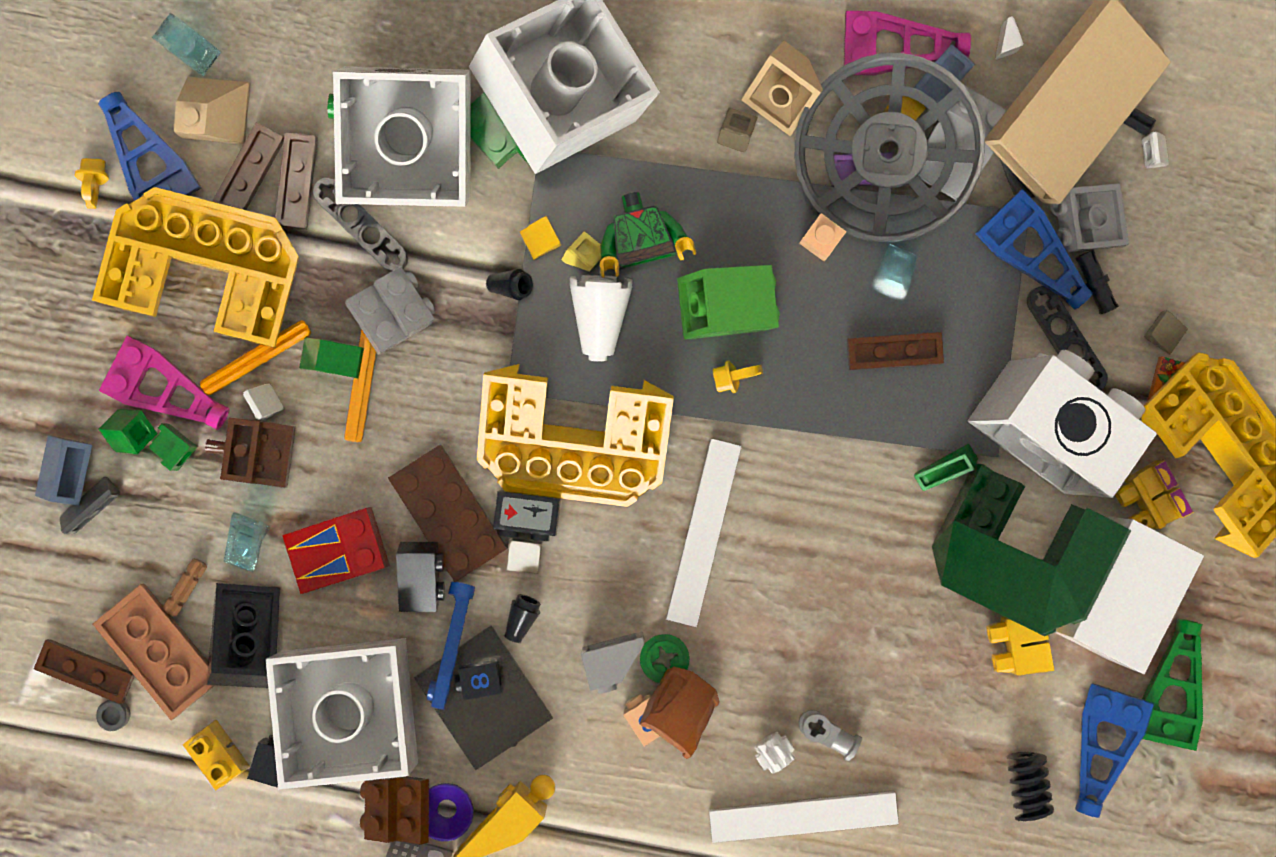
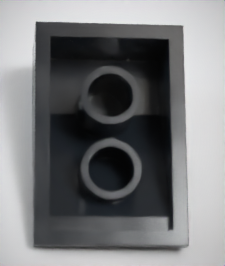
(242, 635)

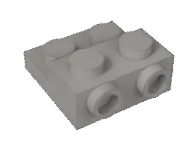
(1091, 218)
(391, 310)

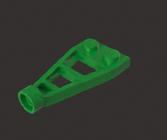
(1169, 727)

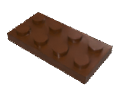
(447, 512)

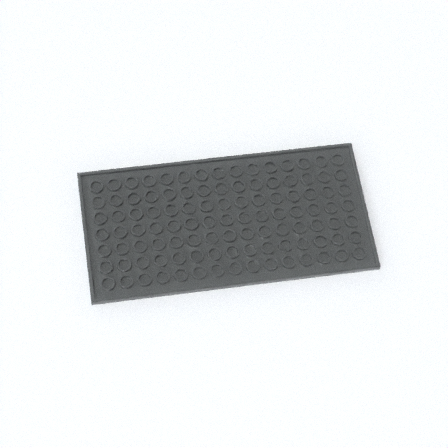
(804, 362)

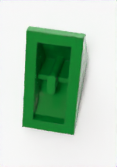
(331, 357)

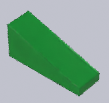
(947, 468)

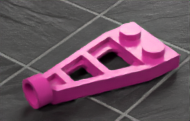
(862, 31)
(129, 370)

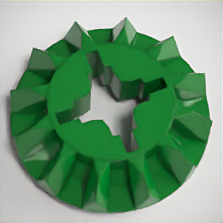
(651, 651)

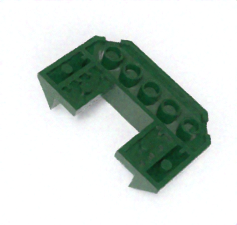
(1014, 583)

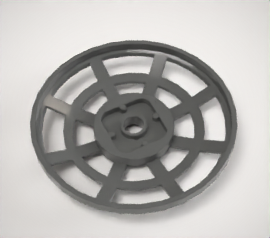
(894, 128)

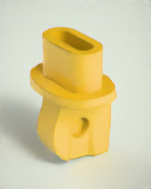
(92, 175)
(728, 377)

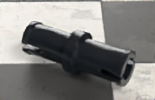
(1097, 282)

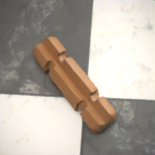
(184, 587)

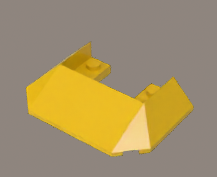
(206, 234)
(1219, 406)
(571, 461)

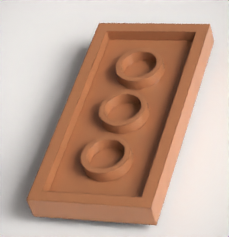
(155, 651)

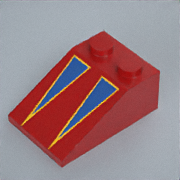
(336, 550)

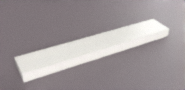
(703, 532)
(803, 816)

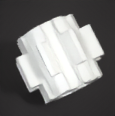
(774, 752)

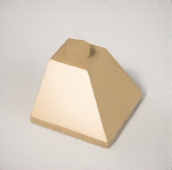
(784, 88)
(212, 110)

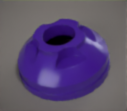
(453, 827)

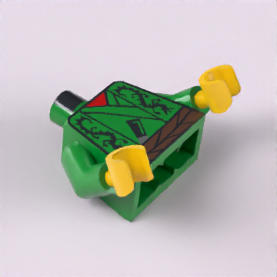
(641, 237)

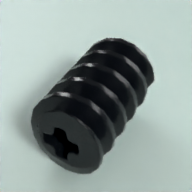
(1032, 786)

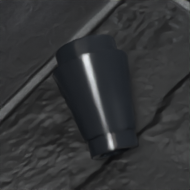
(511, 284)
(521, 617)

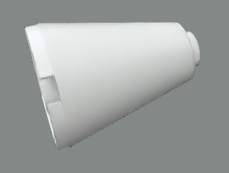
(599, 312)

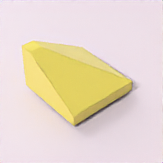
(583, 253)

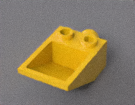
(512, 820)

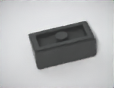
(90, 505)

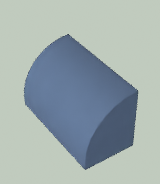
(63, 470)

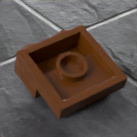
(396, 810)

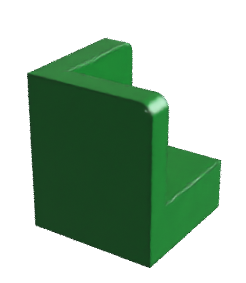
(128, 431)
(172, 447)

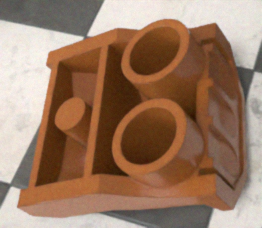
(680, 709)

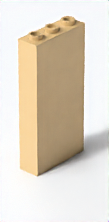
(1077, 100)

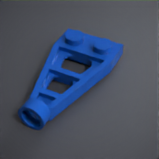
(177, 175)
(1009, 223)
(439, 690)
(1118, 709)

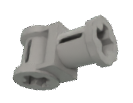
(829, 734)

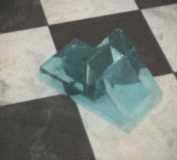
(186, 44)
(895, 273)
(244, 541)

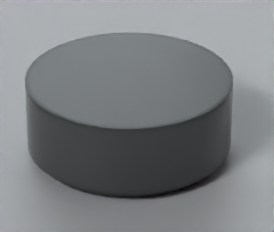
(112, 715)

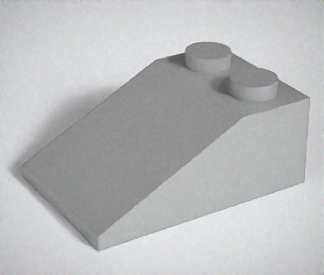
(965, 140)

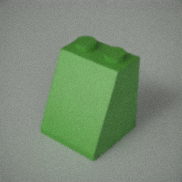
(728, 301)

